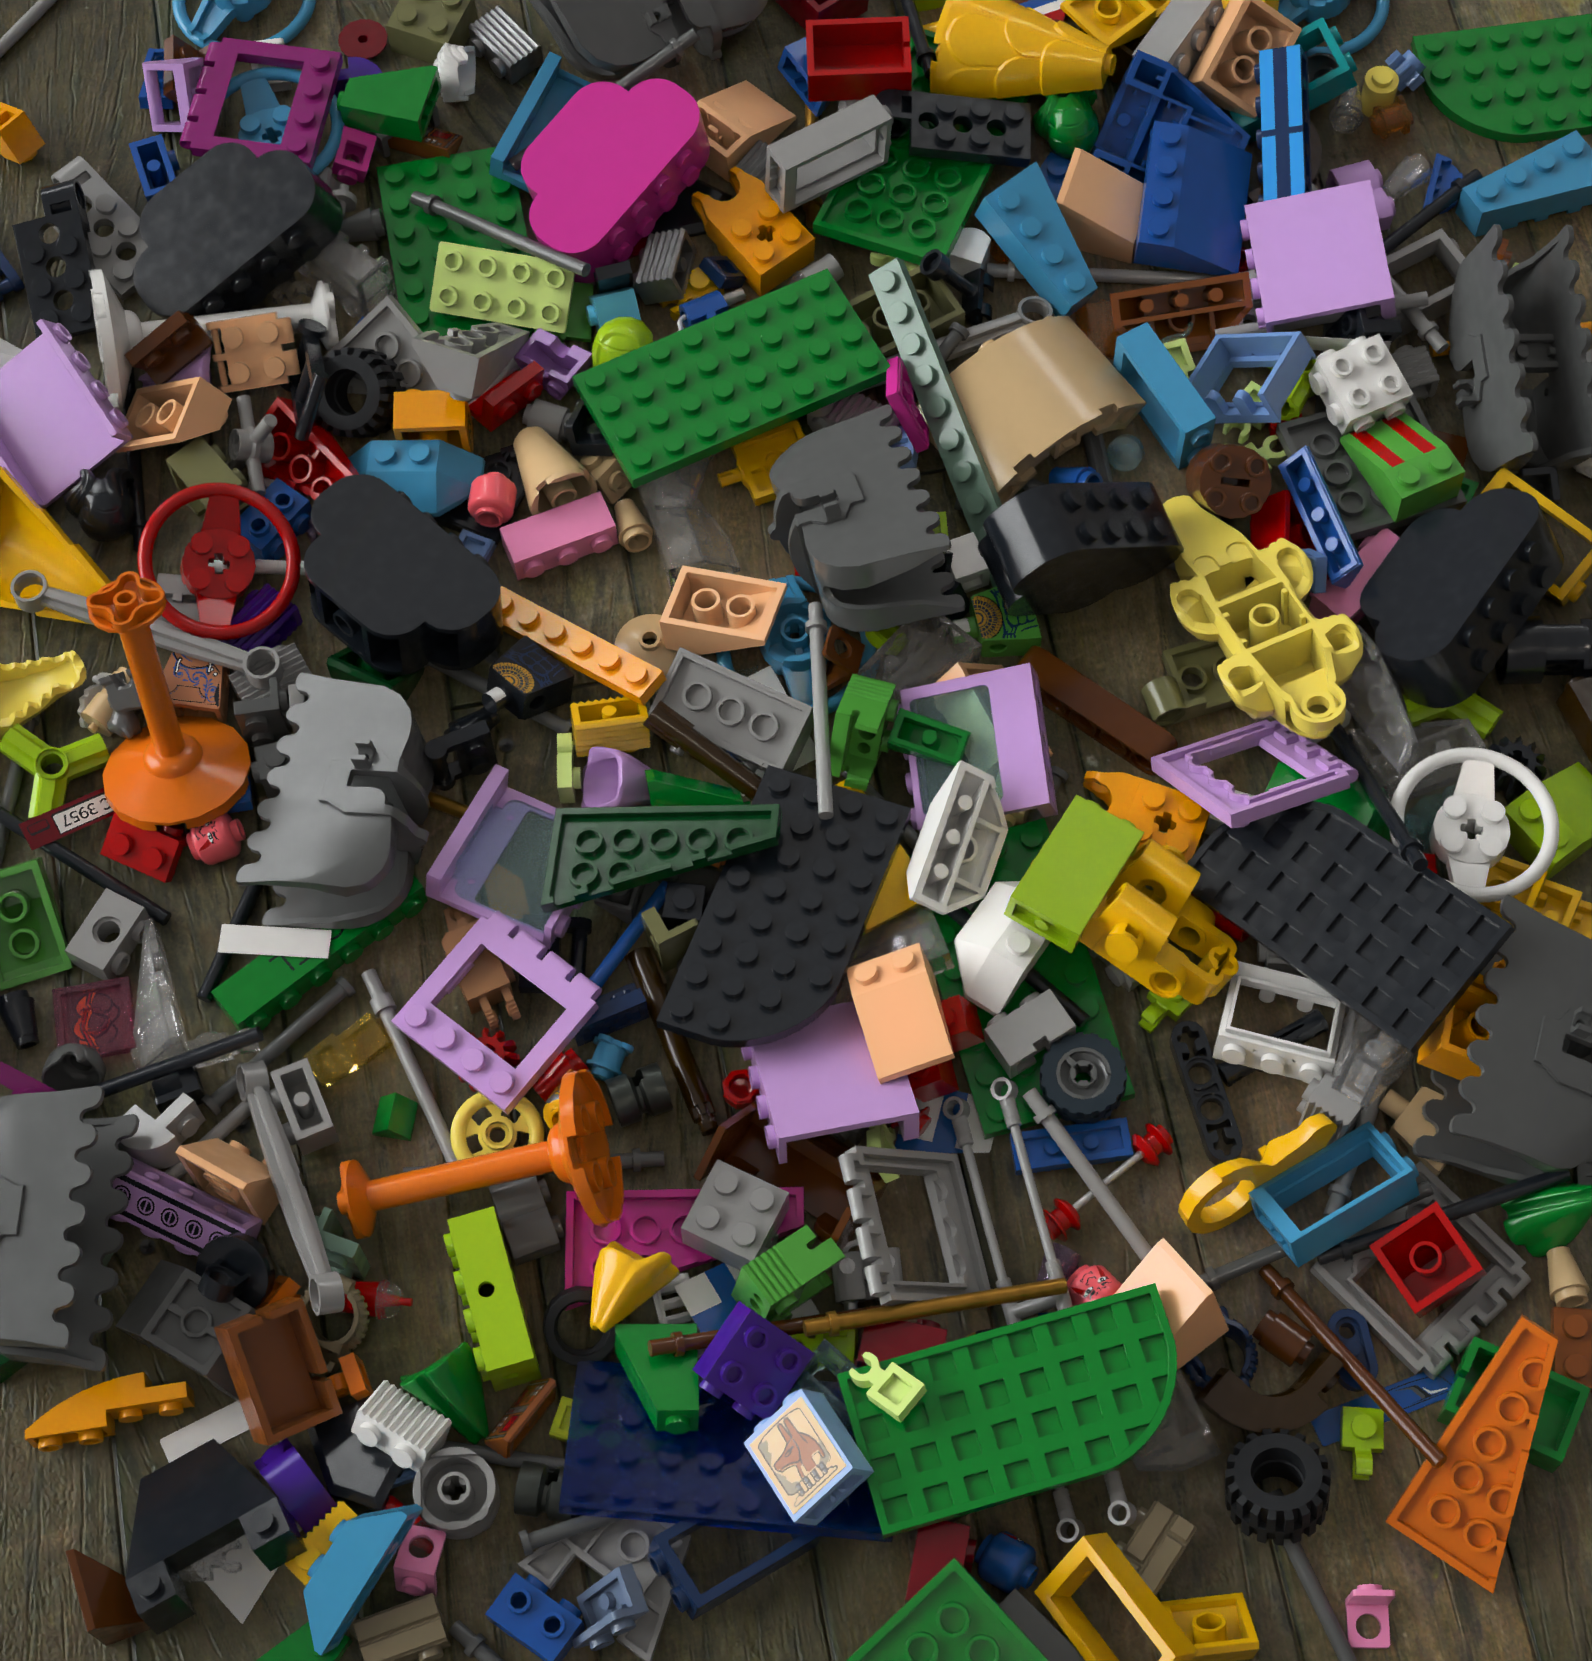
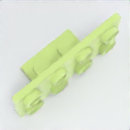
(501, 287)

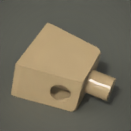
(1411, 1123)

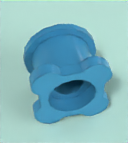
(608, 1057)

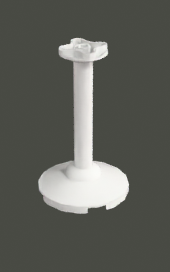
(121, 329)

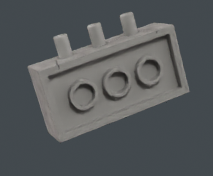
(736, 712)

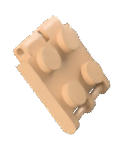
(254, 351)

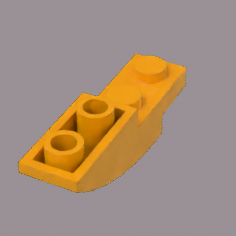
(92, 1412)

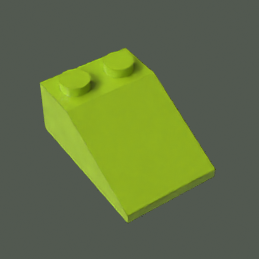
(1573, 801)

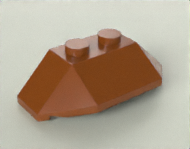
(1170, 307)

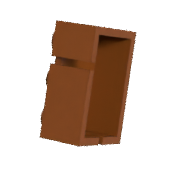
(270, 1370)

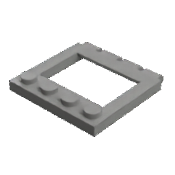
(949, 1210)
(1454, 1323)

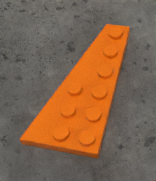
(1470, 1500)

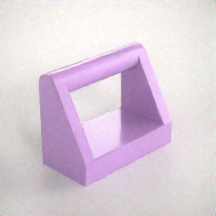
(186, 76)

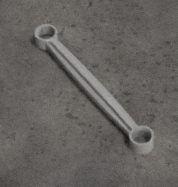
(980, 334)
(164, 633)
(325, 1285)

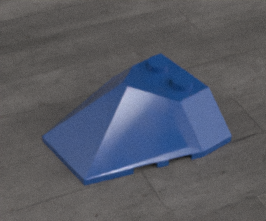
(1152, 93)

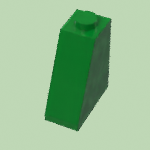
(391, 102)
(677, 790)
(662, 1382)

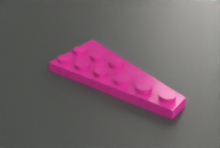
(647, 1226)

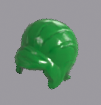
(1068, 122)

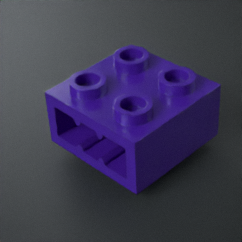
(752, 1363)

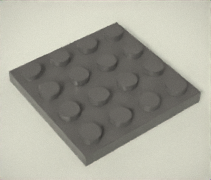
(1353, 496)

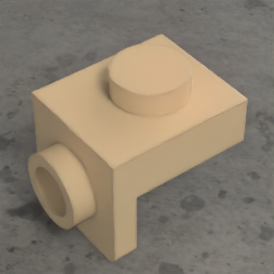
(608, 476)

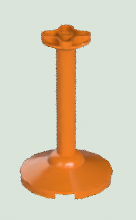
(177, 765)
(574, 1151)

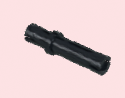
(1298, 1032)

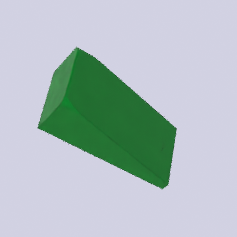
(927, 738)

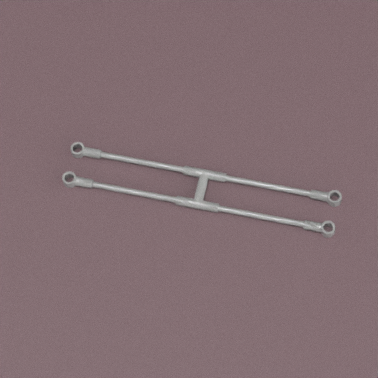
(1014, 1311)

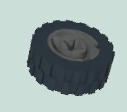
(1083, 1100)

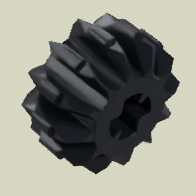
(1524, 755)

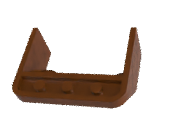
(809, 1164)

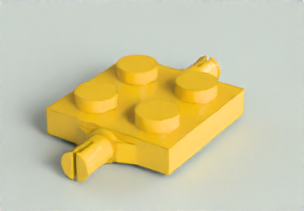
(757, 457)

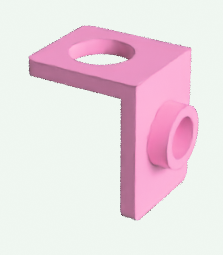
(415, 1574)
(1373, 1601)

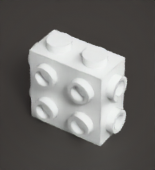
(1360, 384)

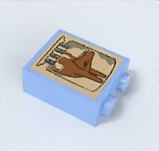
(808, 1456)

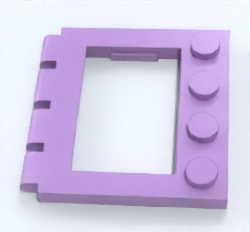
(1322, 770)
(465, 1053)

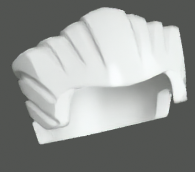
(456, 72)

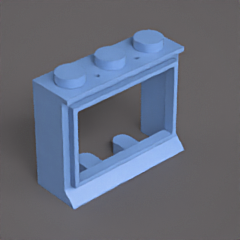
(1283, 351)

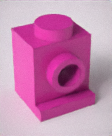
(354, 146)

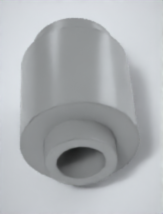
(547, 416)

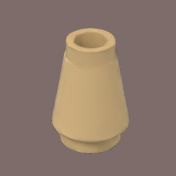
(632, 527)
(1566, 1281)

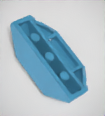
(427, 471)
(351, 1569)

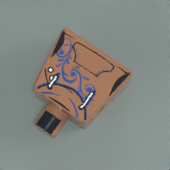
(197, 687)

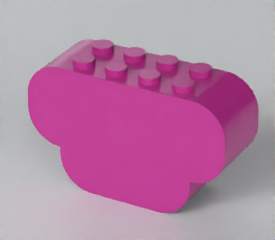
(612, 168)

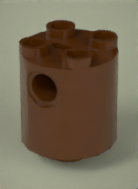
(1228, 480)

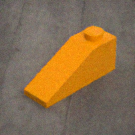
(18, 135)

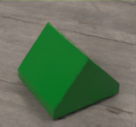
(395, 1117)

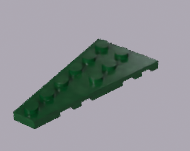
(626, 847)

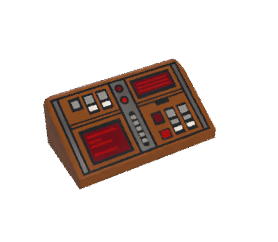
(434, 144)
(522, 1417)

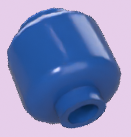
(1006, 1562)

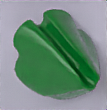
(1548, 1217)
(455, 1390)

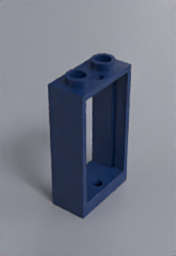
(685, 1593)

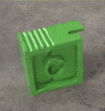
(861, 729)
(787, 1275)

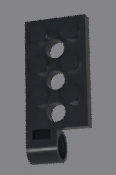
(975, 113)
(65, 209)

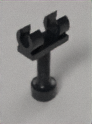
(937, 266)

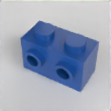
(154, 164)
(261, 532)
(535, 1618)

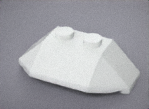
(958, 842)
(995, 951)

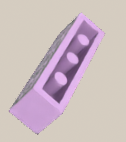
(178, 1211)

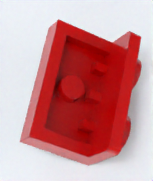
(508, 396)
(144, 850)

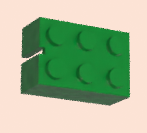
(1558, 1412)

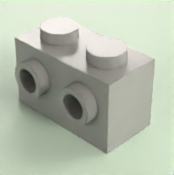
(304, 1107)

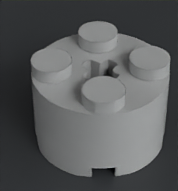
(438, 1480)

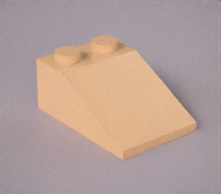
(719, 611)
(900, 1012)
(230, 1175)

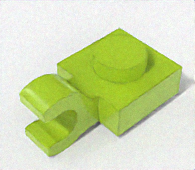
(1160, 1008)
(1362, 1434)

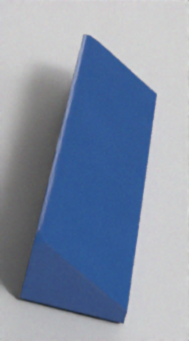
(1321, 517)

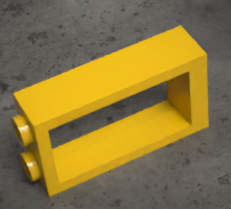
(1574, 585)
(1101, 1553)

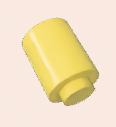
(1378, 88)

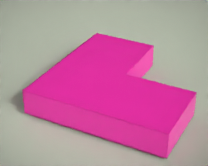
(901, 398)

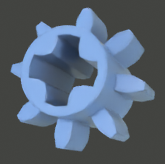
(1407, 68)

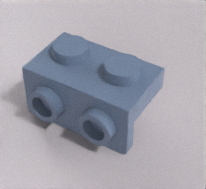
(610, 1608)

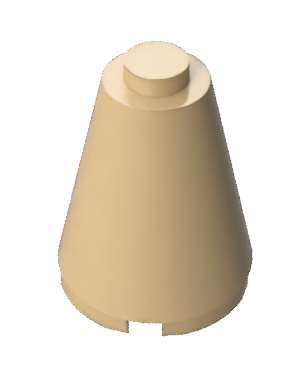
(549, 472)

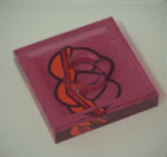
(96, 1015)

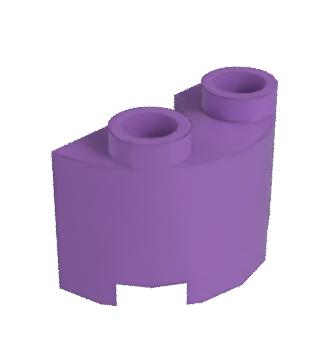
(557, 360)

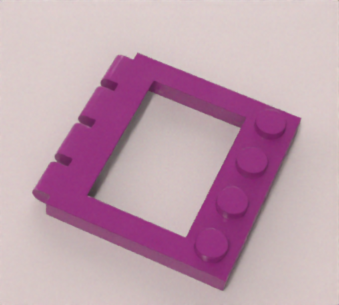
(309, 105)

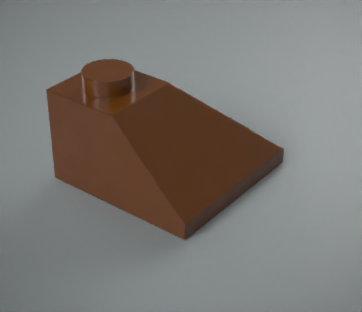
(104, 1600)

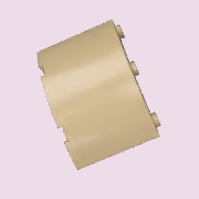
(1037, 398)

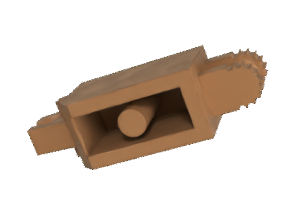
(488, 979)

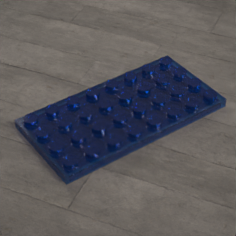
(703, 1477)

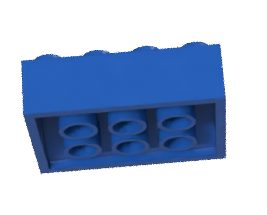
(1192, 201)

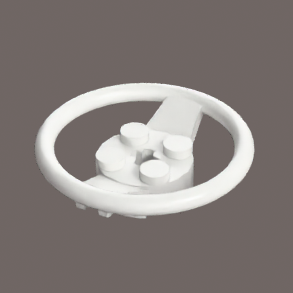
(1476, 811)

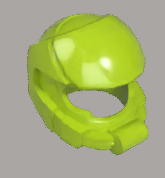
(619, 338)

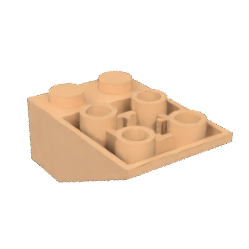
(737, 120)

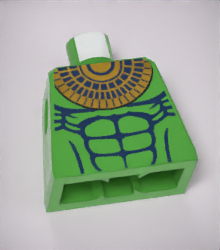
(996, 630)

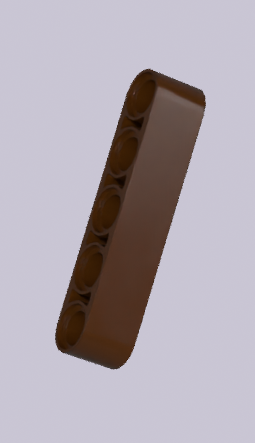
(1098, 711)

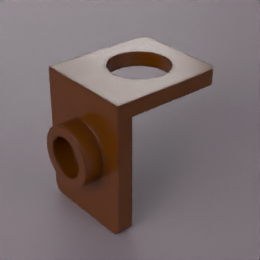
(844, 664)

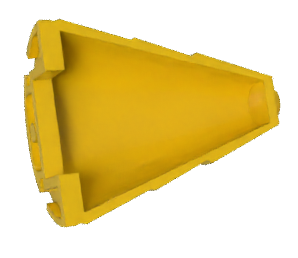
(1013, 52)
(36, 542)

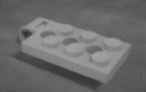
(109, 210)

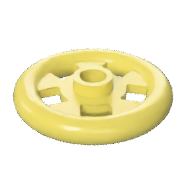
(465, 1127)

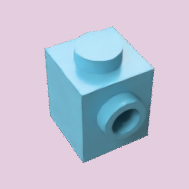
(611, 305)

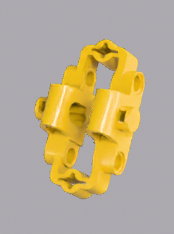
(1135, 923)

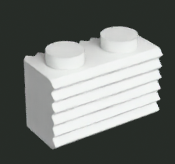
(400, 1426)

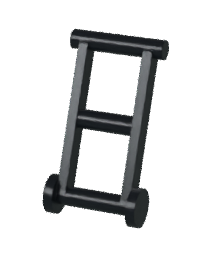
(309, 385)

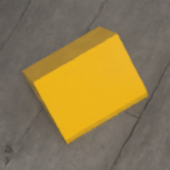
(1216, 1626)

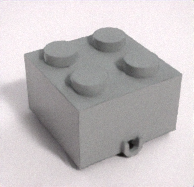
(735, 1216)

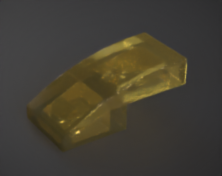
(346, 1053)

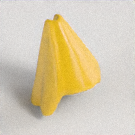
(625, 1283)

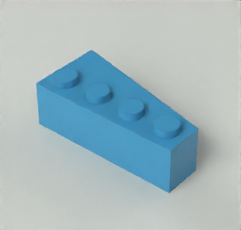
(1530, 188)
(1037, 240)

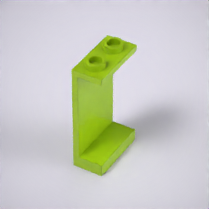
(1073, 873)

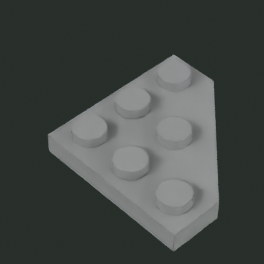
(391, 332)

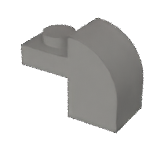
(160, 1138)

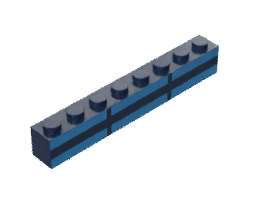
(1284, 122)

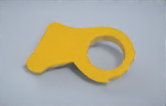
(1275, 1158)

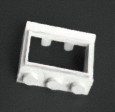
(1272, 1053)

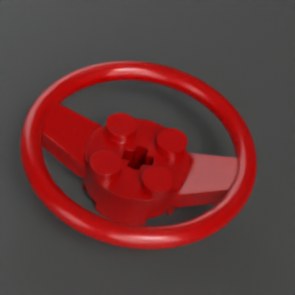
(221, 541)

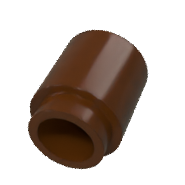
(1284, 1338)

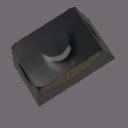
(527, 681)

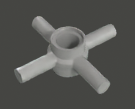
(251, 444)

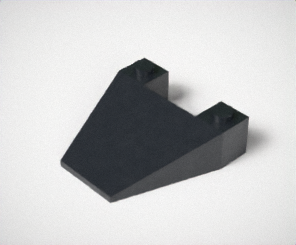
(192, 1512)

